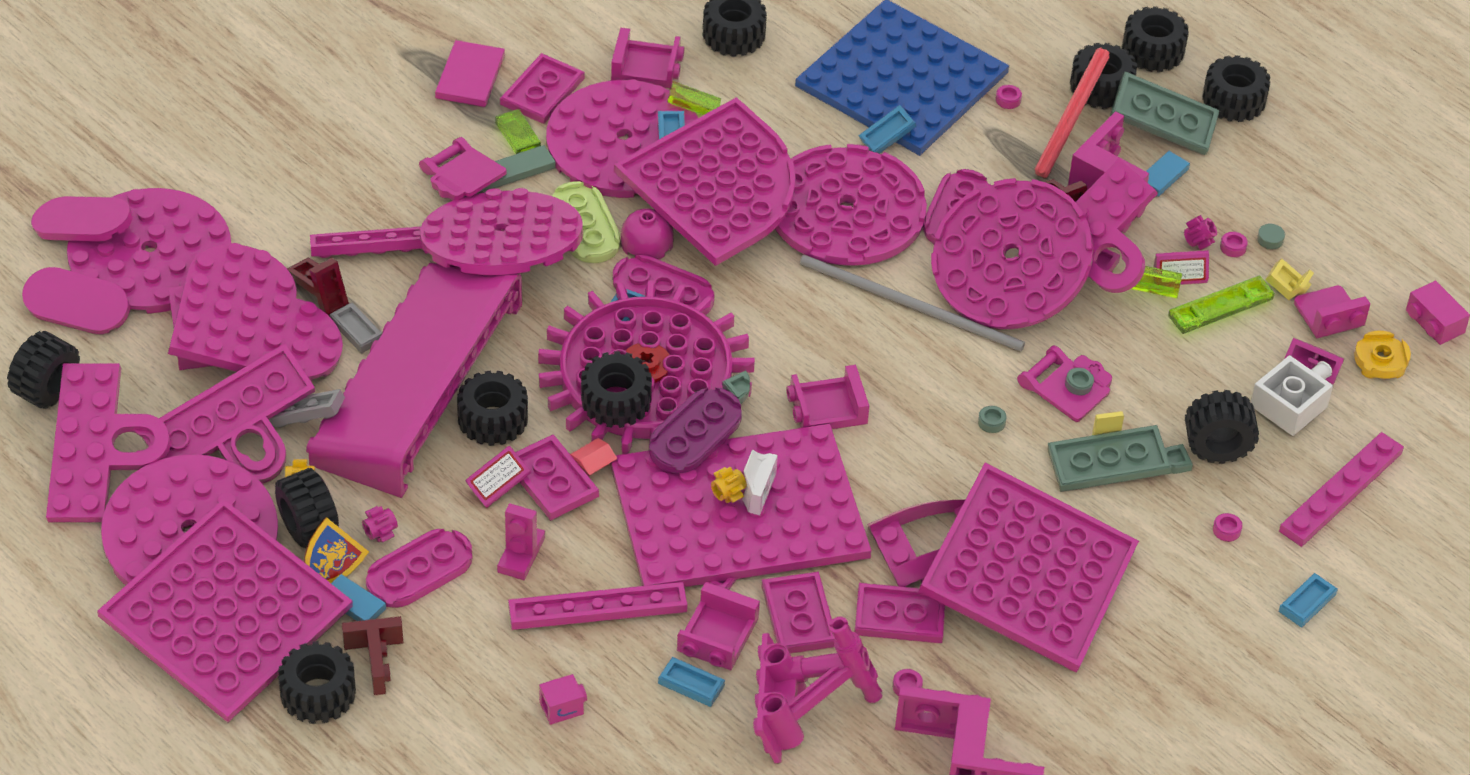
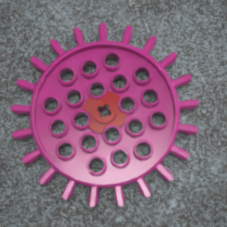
(606, 324)

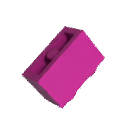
(1437, 312)

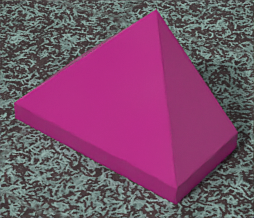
(1311, 355)

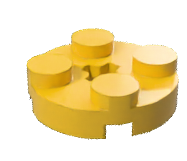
(1372, 364)

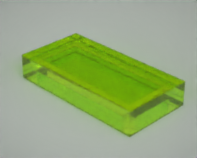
(692, 99)
(517, 131)
(1160, 282)

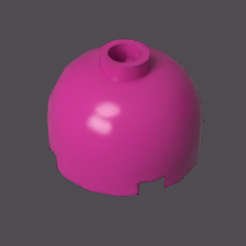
(646, 234)

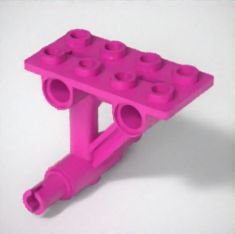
(783, 687)

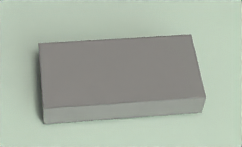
(356, 327)

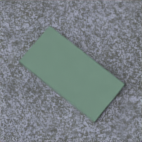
(1165, 113)
(1109, 458)

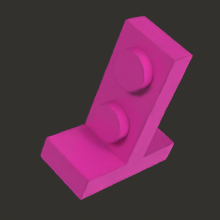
(522, 541)

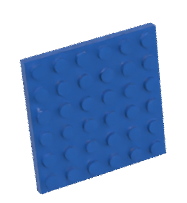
(903, 62)

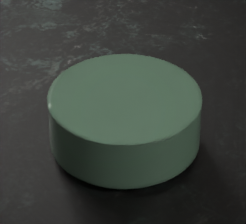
(1271, 236)
(1079, 381)
(992, 419)

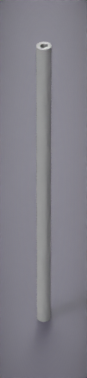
(912, 303)

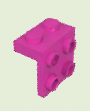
(1332, 311)

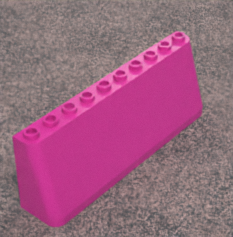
(412, 375)

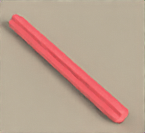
(1072, 113)

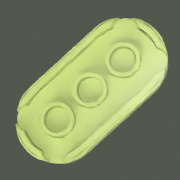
(598, 224)

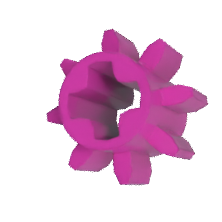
(1200, 232)
(379, 524)

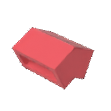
(594, 456)

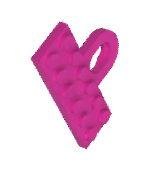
(1108, 209)
(240, 407)
(86, 439)

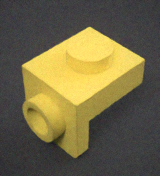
(1288, 280)

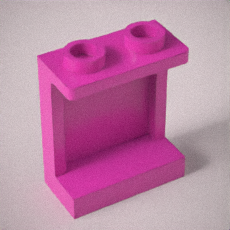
(646, 60)
(830, 401)
(719, 626)

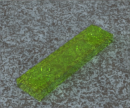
(1221, 304)

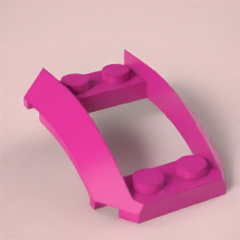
(895, 546)

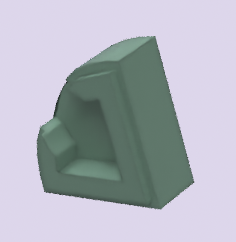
(738, 385)

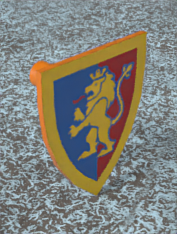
(333, 551)

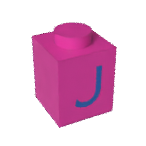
(562, 699)

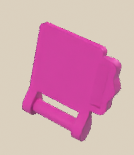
(462, 175)
(1054, 388)

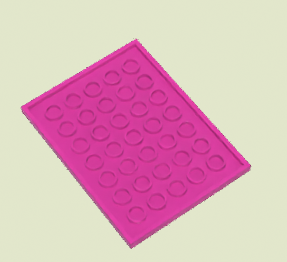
(694, 538)

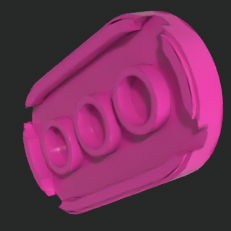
(949, 192)
(81, 218)
(665, 276)
(75, 300)
(419, 567)

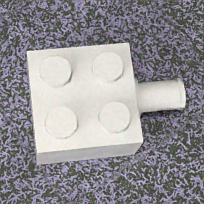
(1293, 394)

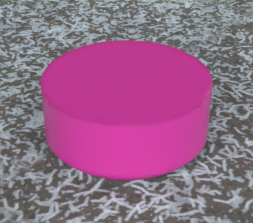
(1008, 96)
(1233, 244)
(1227, 527)
(908, 678)

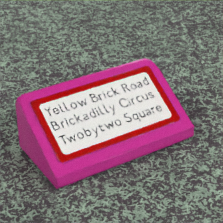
(1192, 265)
(497, 476)

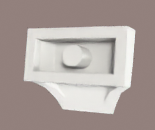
(759, 475)

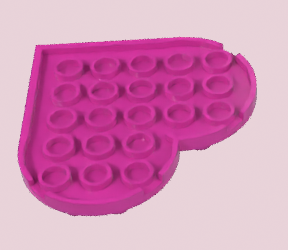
(245, 306)

